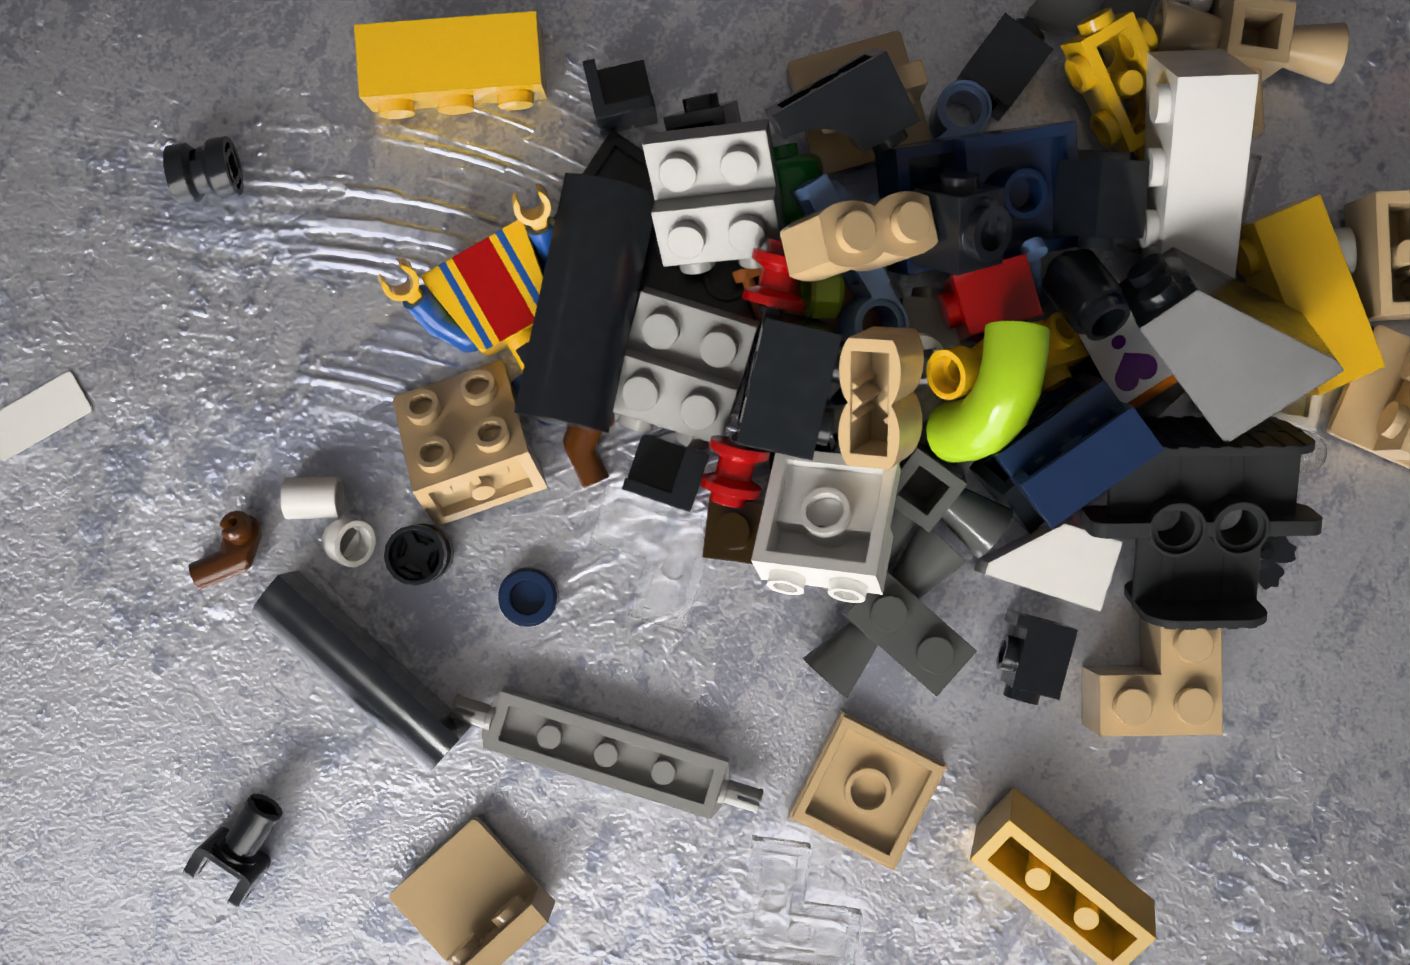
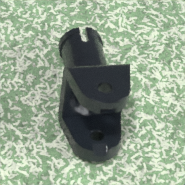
(239, 847)

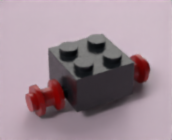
(785, 385)

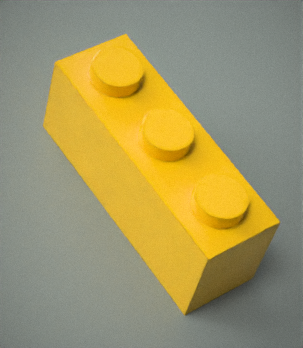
(451, 63)
(1300, 263)
(1064, 881)

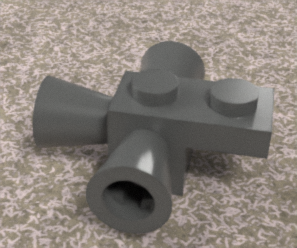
(935, 491)
(899, 624)

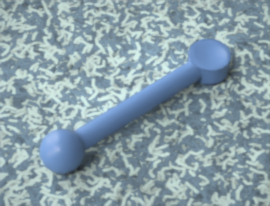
(1035, 250)

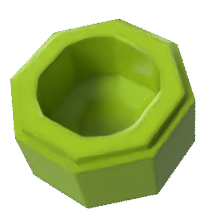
(823, 297)

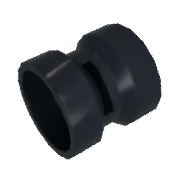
(203, 170)
(409, 558)

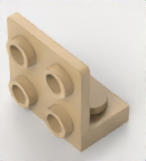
(466, 444)
(474, 899)

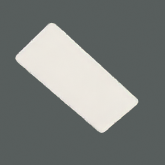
(41, 414)

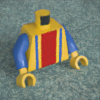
(486, 292)

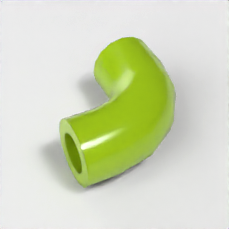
(1001, 397)

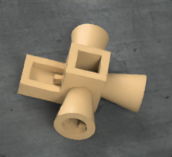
(1258, 36)

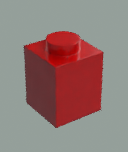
(989, 296)

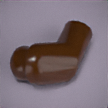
(584, 456)
(236, 552)

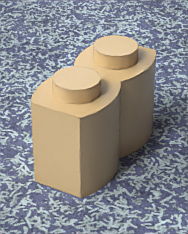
(859, 236)
(882, 410)

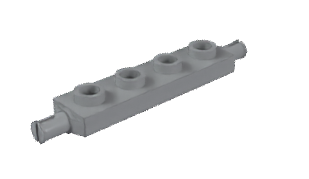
(606, 753)

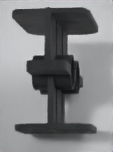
(1195, 570)

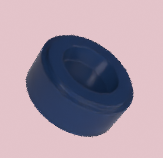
(528, 596)

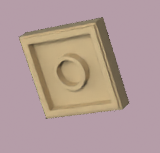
(867, 789)

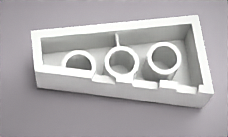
(1197, 153)

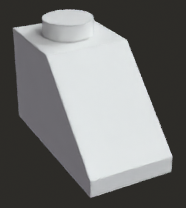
(1057, 563)

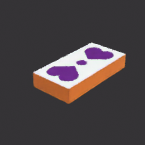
(1130, 364)

